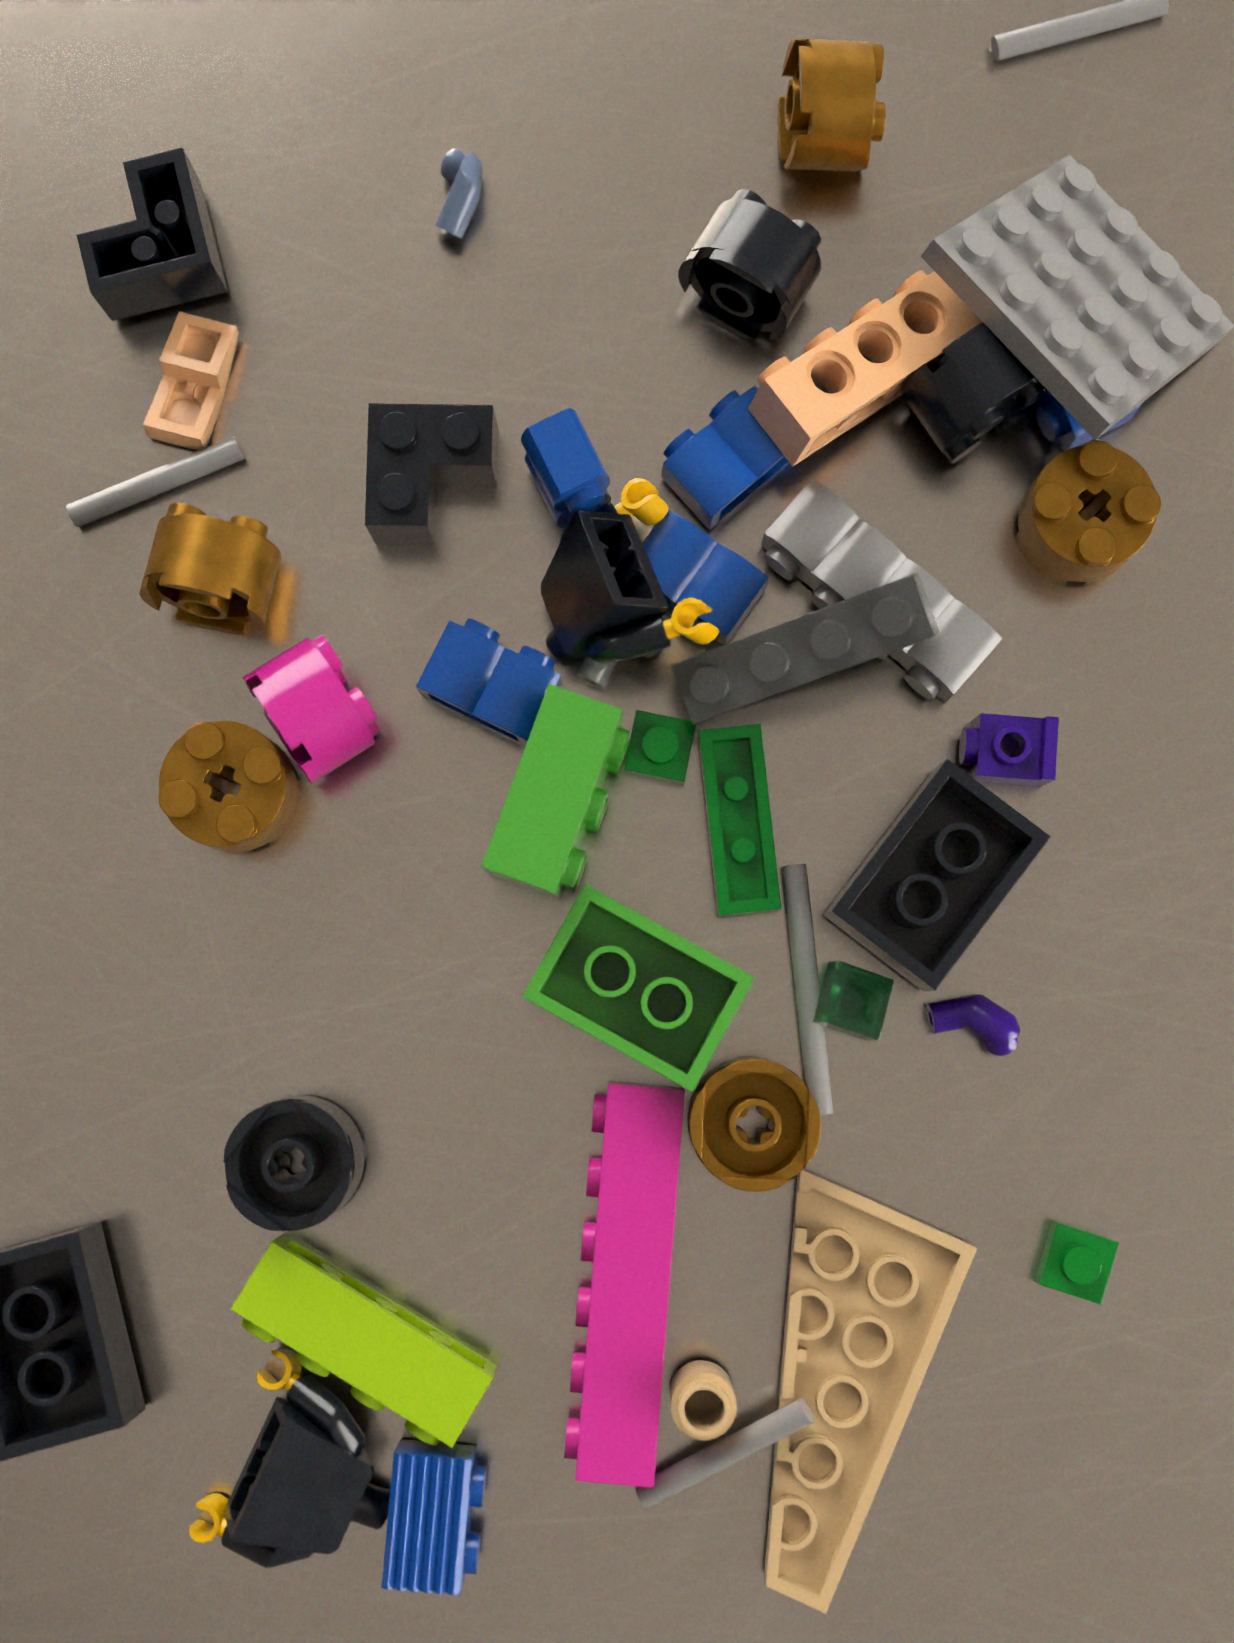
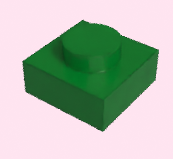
(659, 747)
(1076, 1262)

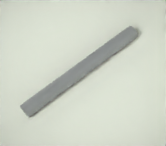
(807, 984)

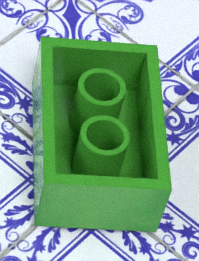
(557, 793)
(638, 987)

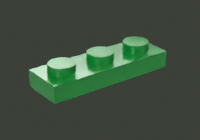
(739, 820)

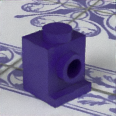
(1036, 751)

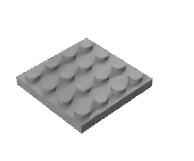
(1078, 293)

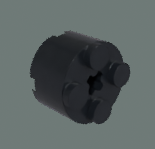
(751, 266)
(971, 392)
(258, 1166)

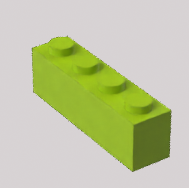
(364, 1340)

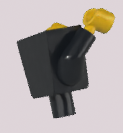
(605, 589)
(300, 1479)

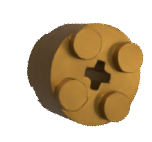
(830, 104)
(1107, 487)
(211, 569)
(194, 778)
(778, 1150)

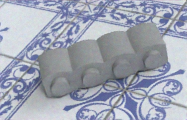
(845, 556)

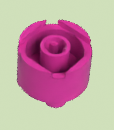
(311, 707)

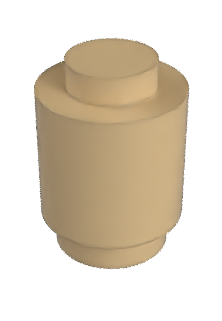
(702, 1400)

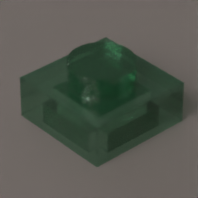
(853, 1000)

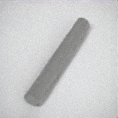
(1076, 27)
(155, 482)
(726, 1452)

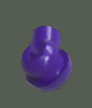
(980, 1014)

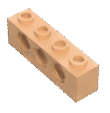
(805, 418)

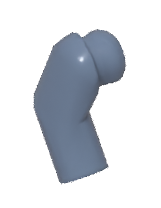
(464, 195)

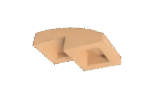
(193, 381)

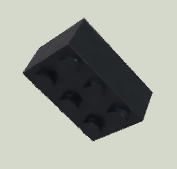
(937, 876)
(62, 1344)

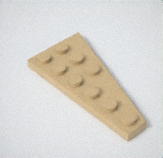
(857, 1342)

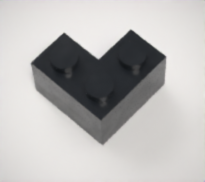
(164, 253)
(416, 451)

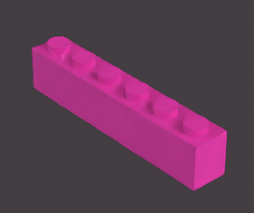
(629, 1284)

